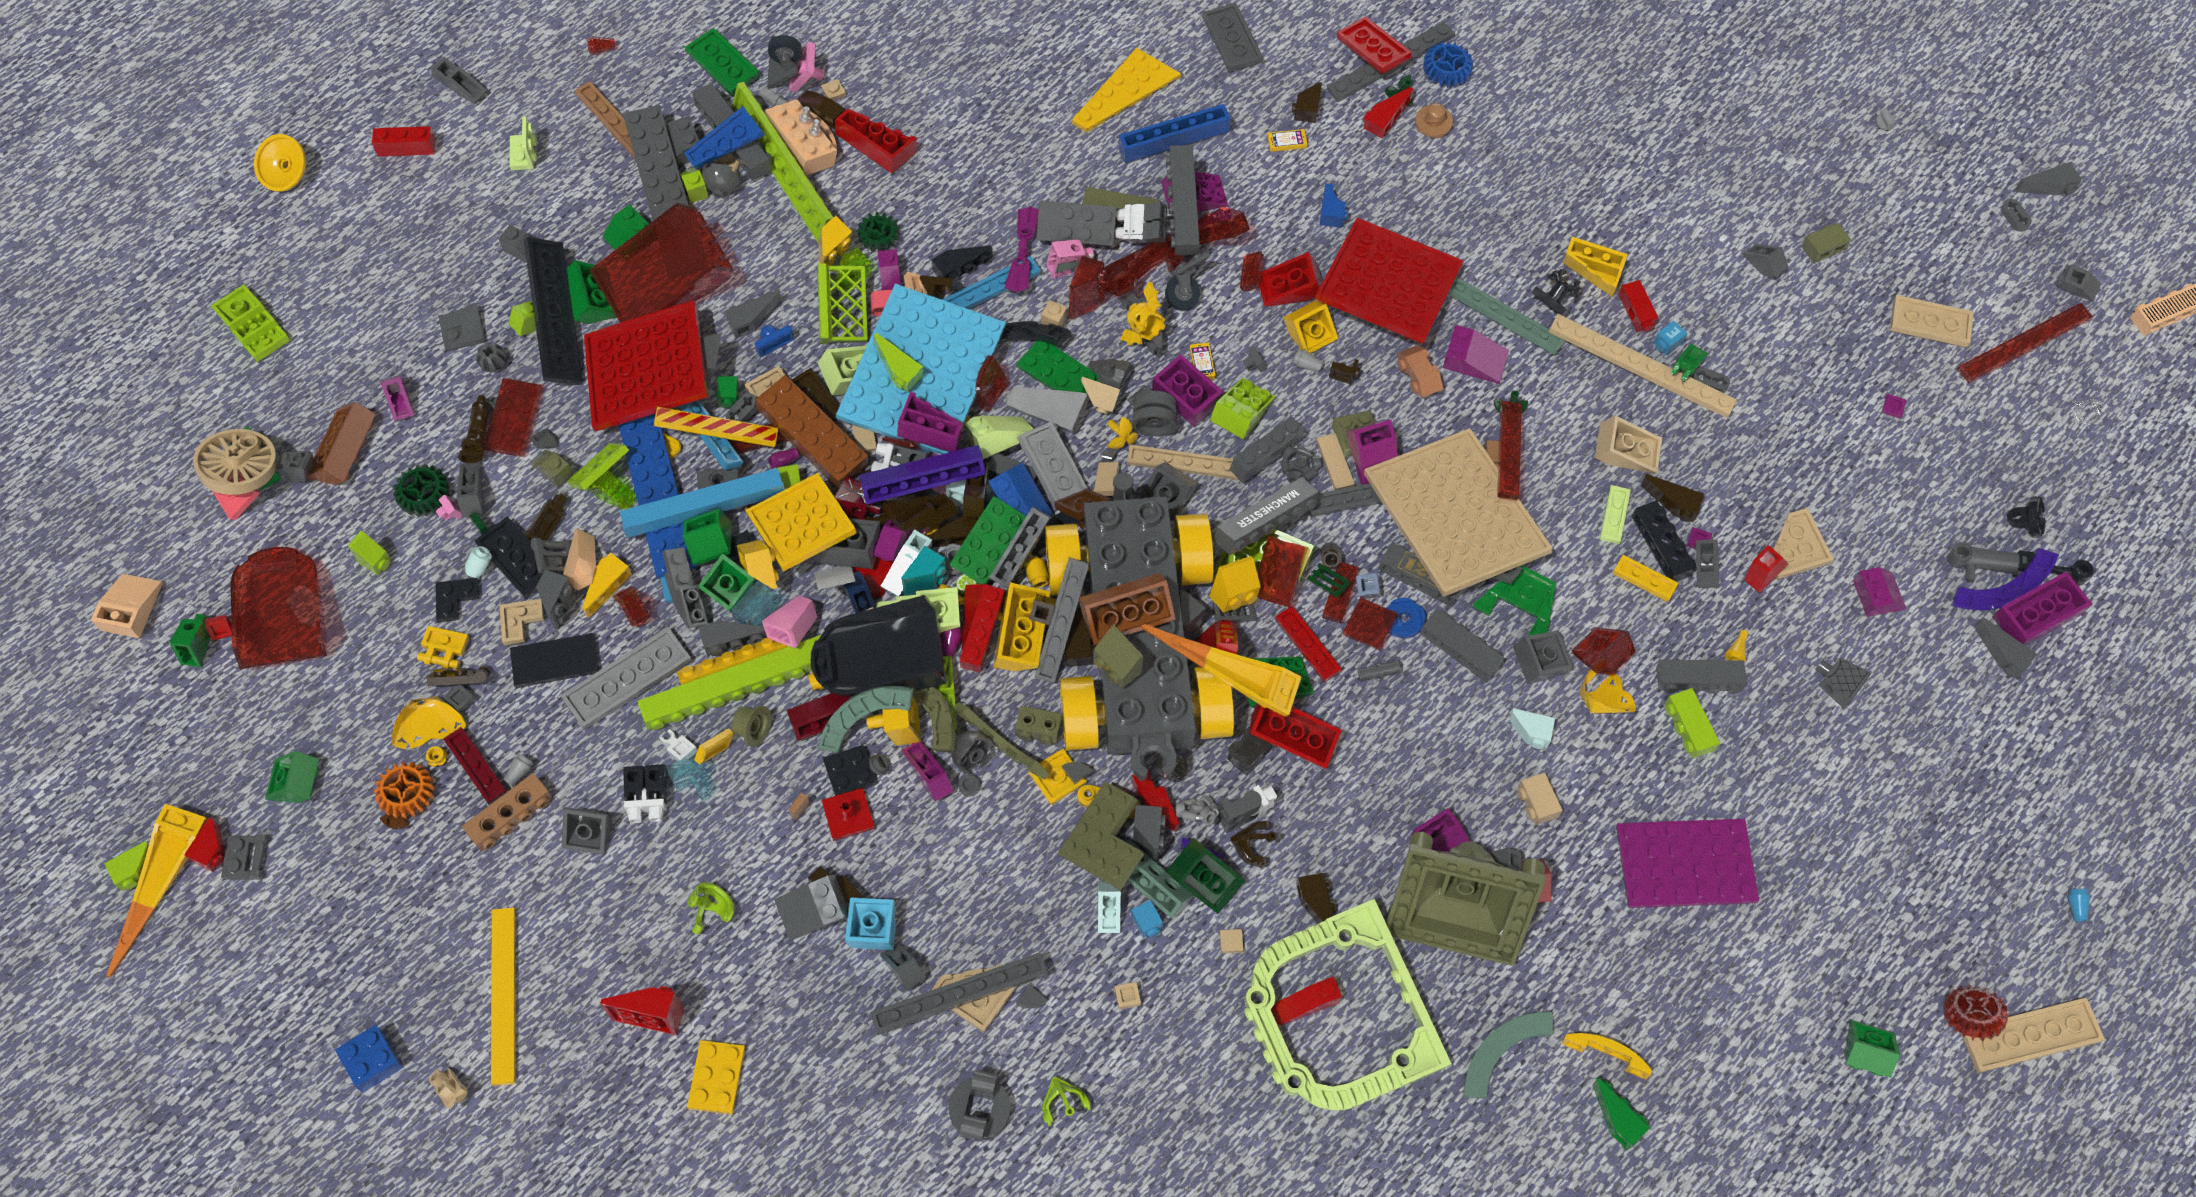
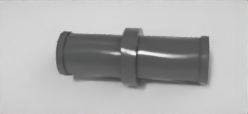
(1379, 670)

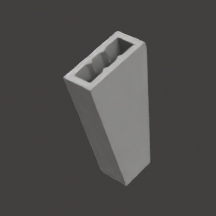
(1046, 405)

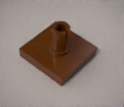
(1074, 504)

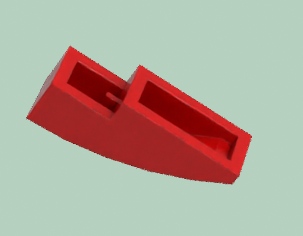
(1156, 797)

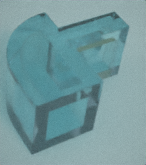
(689, 773)

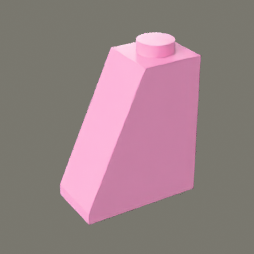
(791, 621)

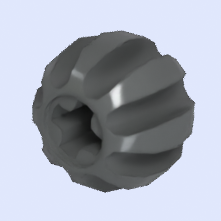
(491, 357)

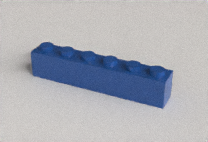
(1174, 132)

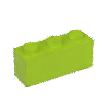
(1691, 723)

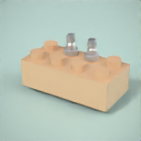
(805, 136)

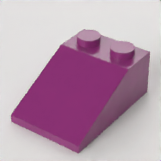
(1475, 355)

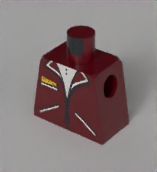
(853, 501)

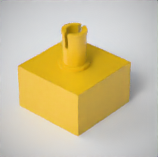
(899, 724)

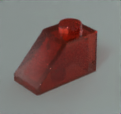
(632, 606)

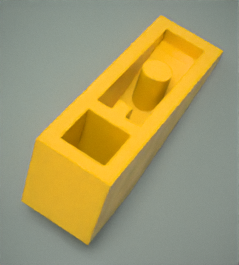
(607, 579)

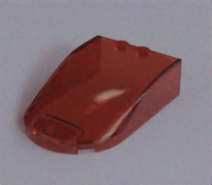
(276, 609)

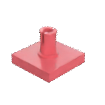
(236, 504)

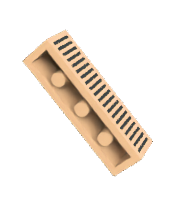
(2165, 310)

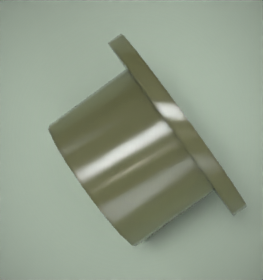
(752, 724)

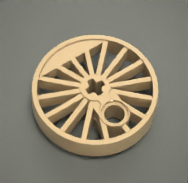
(241, 457)

